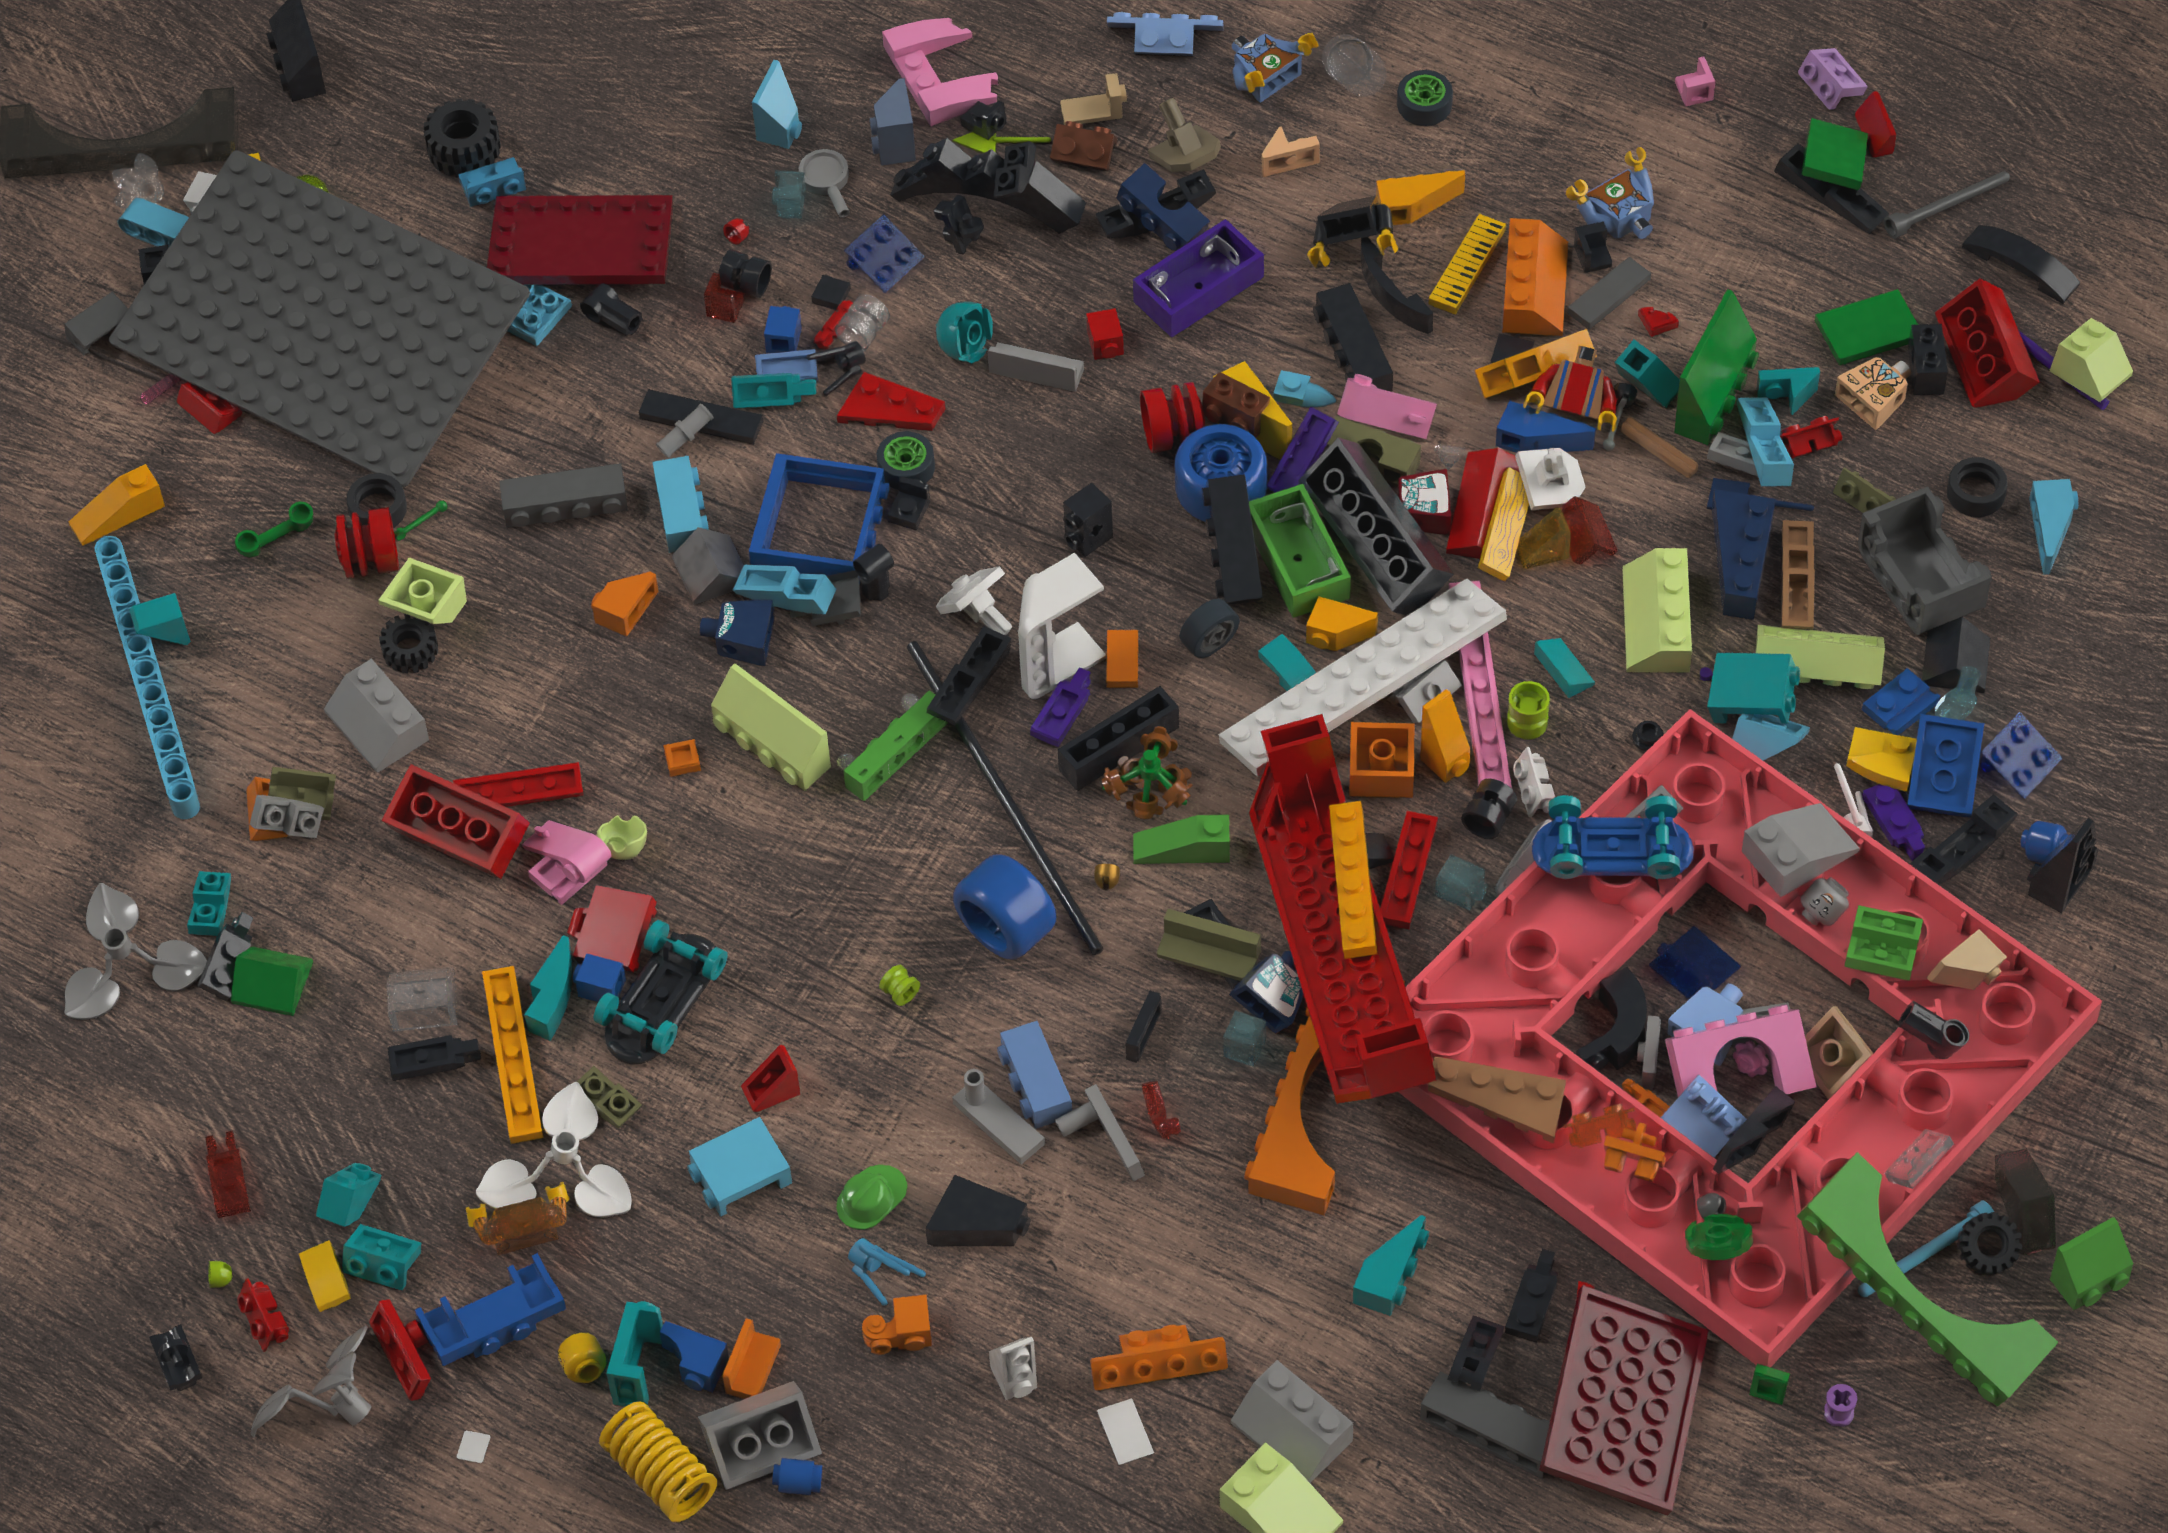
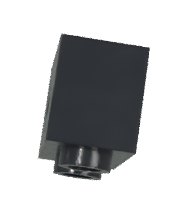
(1927, 359)
(1087, 520)

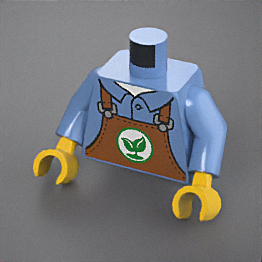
(1268, 63)
(1620, 202)

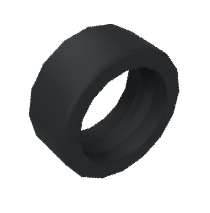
(1984, 469)
(375, 484)

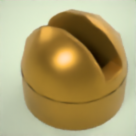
(1106, 874)

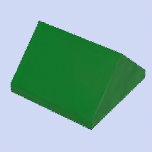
(269, 980)

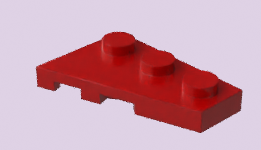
(884, 401)

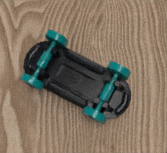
(660, 995)

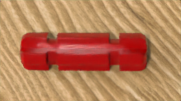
(825, 338)

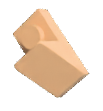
(1286, 156)

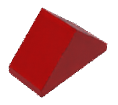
(772, 1081)

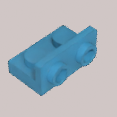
(492, 180)

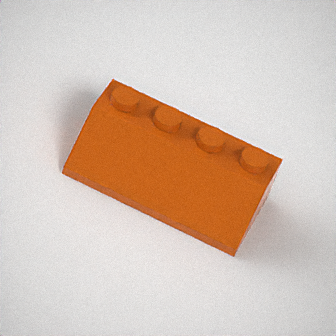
(1535, 279)

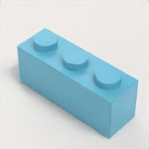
(679, 500)

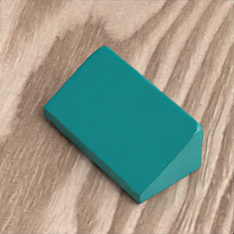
(1563, 666)

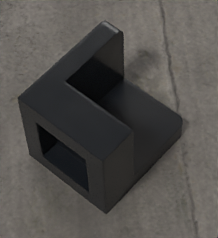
(1591, 247)

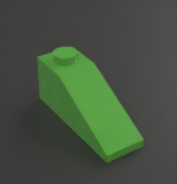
(1185, 841)

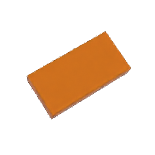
(1122, 659)

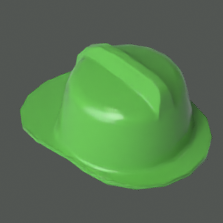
(871, 1196)

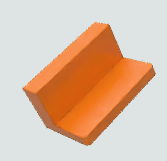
(750, 1362)

